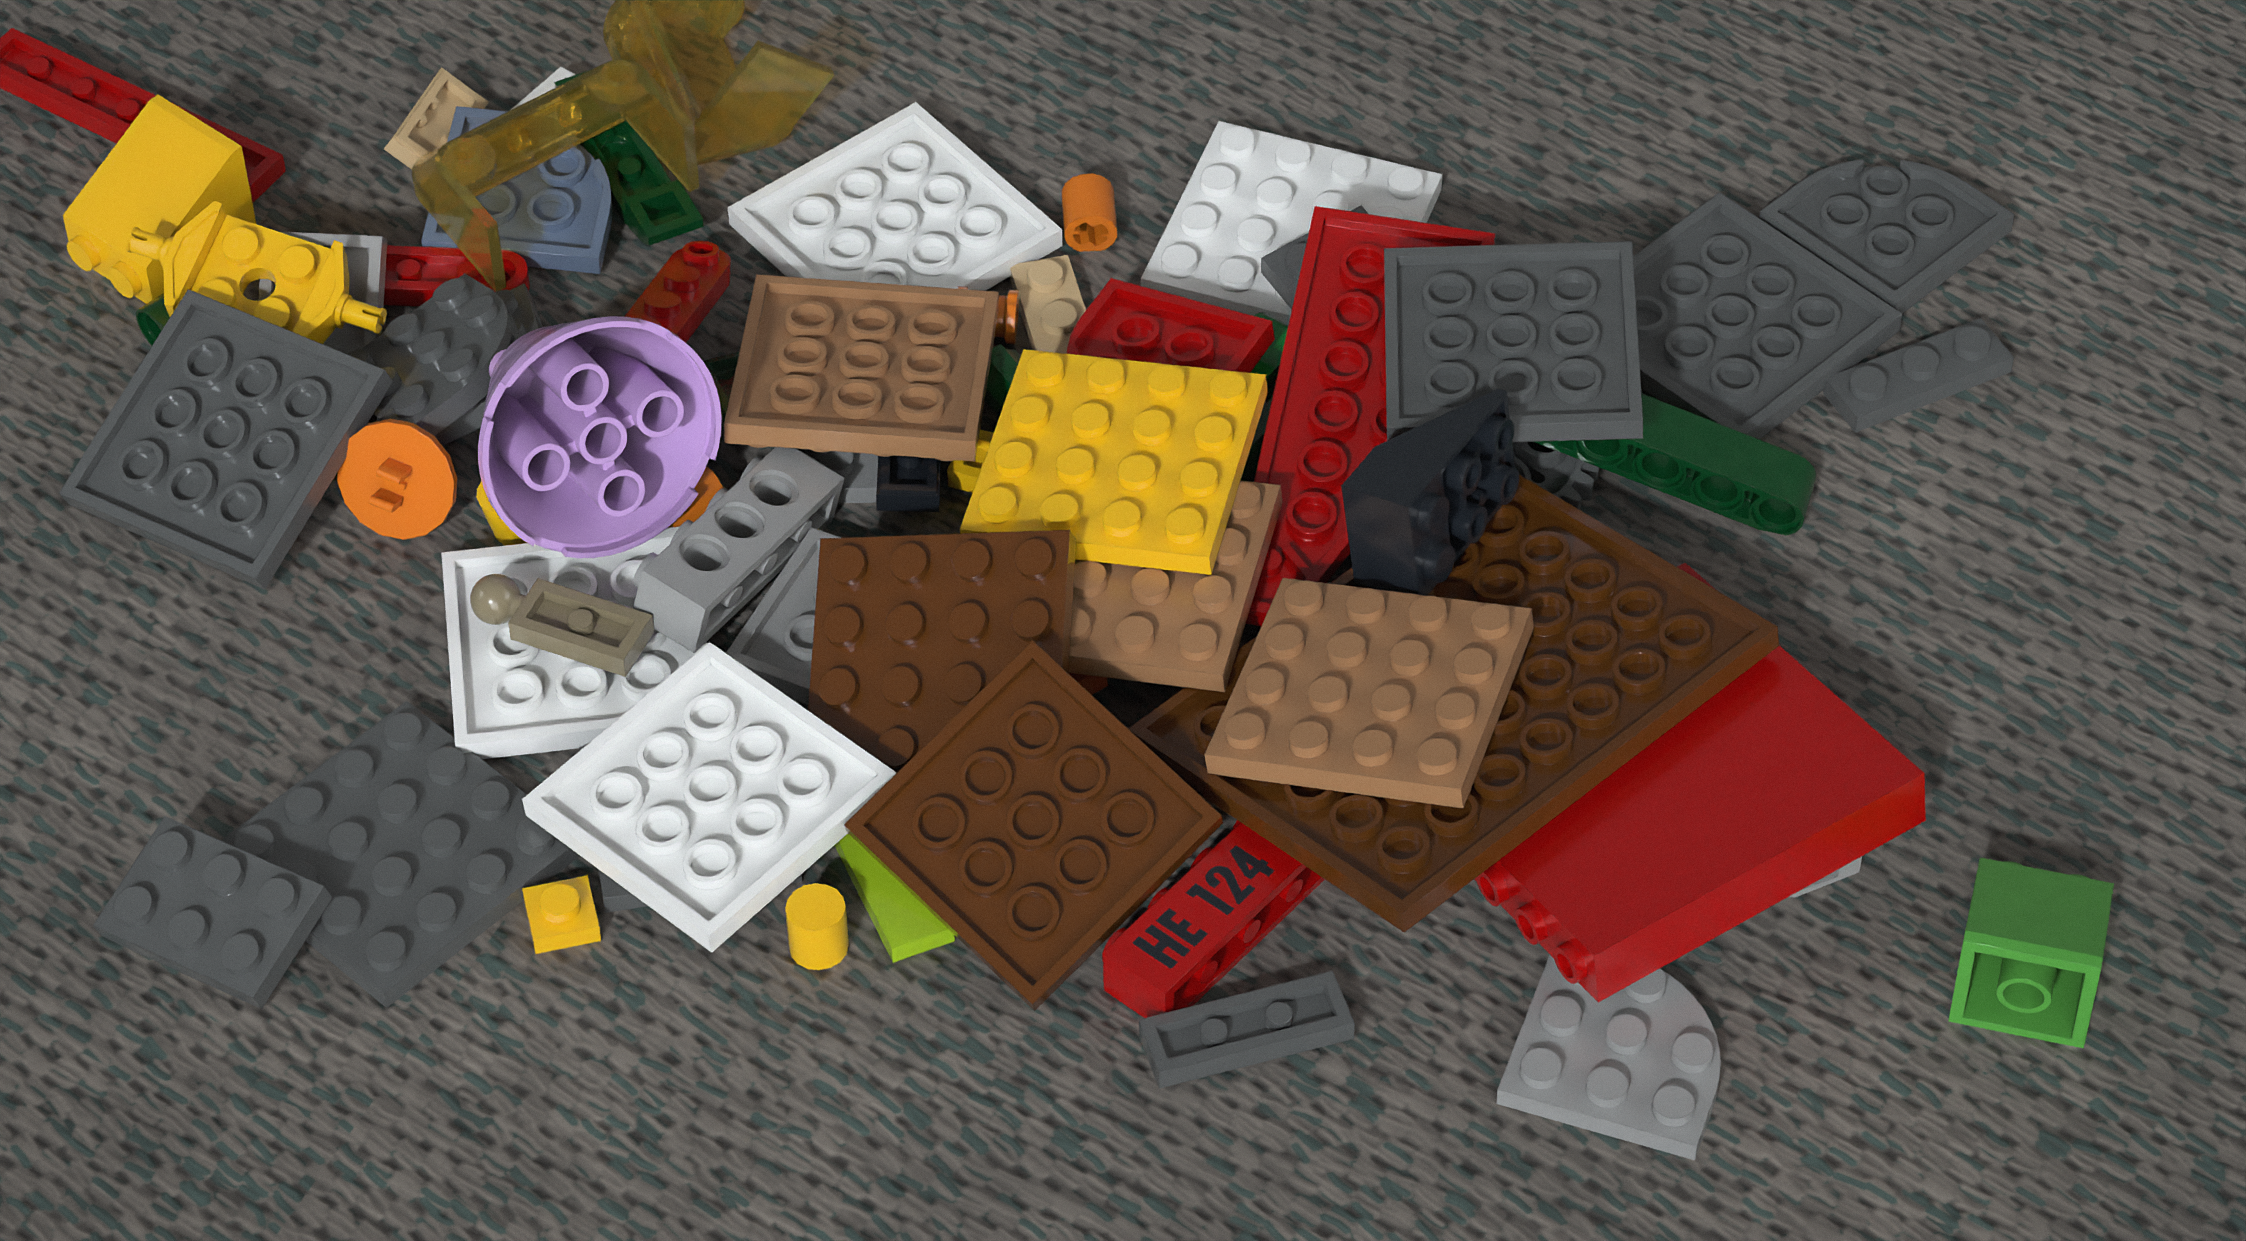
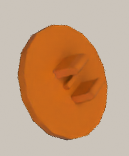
(397, 479)

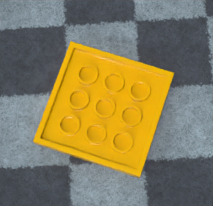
(1119, 456)

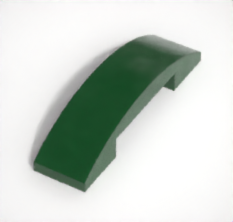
(639, 185)

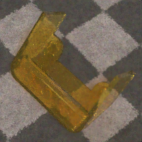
(687, 56)
(536, 131)

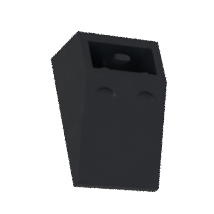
(1429, 495)

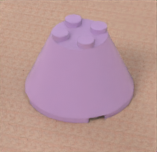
(596, 434)

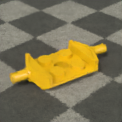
(225, 254)

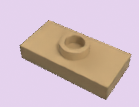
(431, 117)

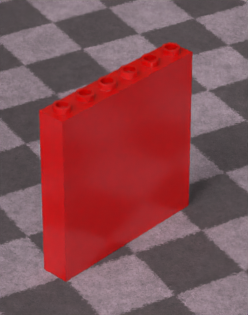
(1707, 827)

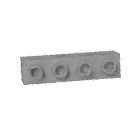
(735, 545)

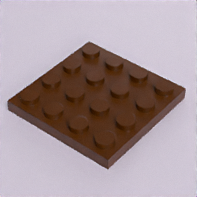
(926, 624)
(1033, 825)

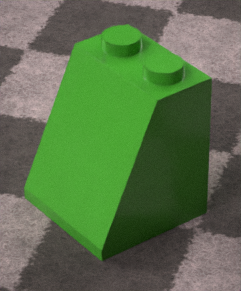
(2032, 952)

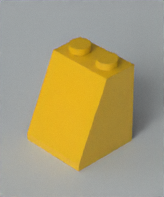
(156, 181)

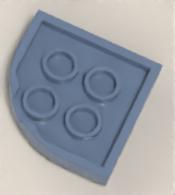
(549, 214)

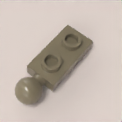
(565, 621)

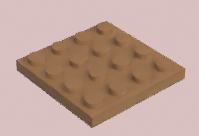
(863, 368)
(1171, 622)
(1371, 692)

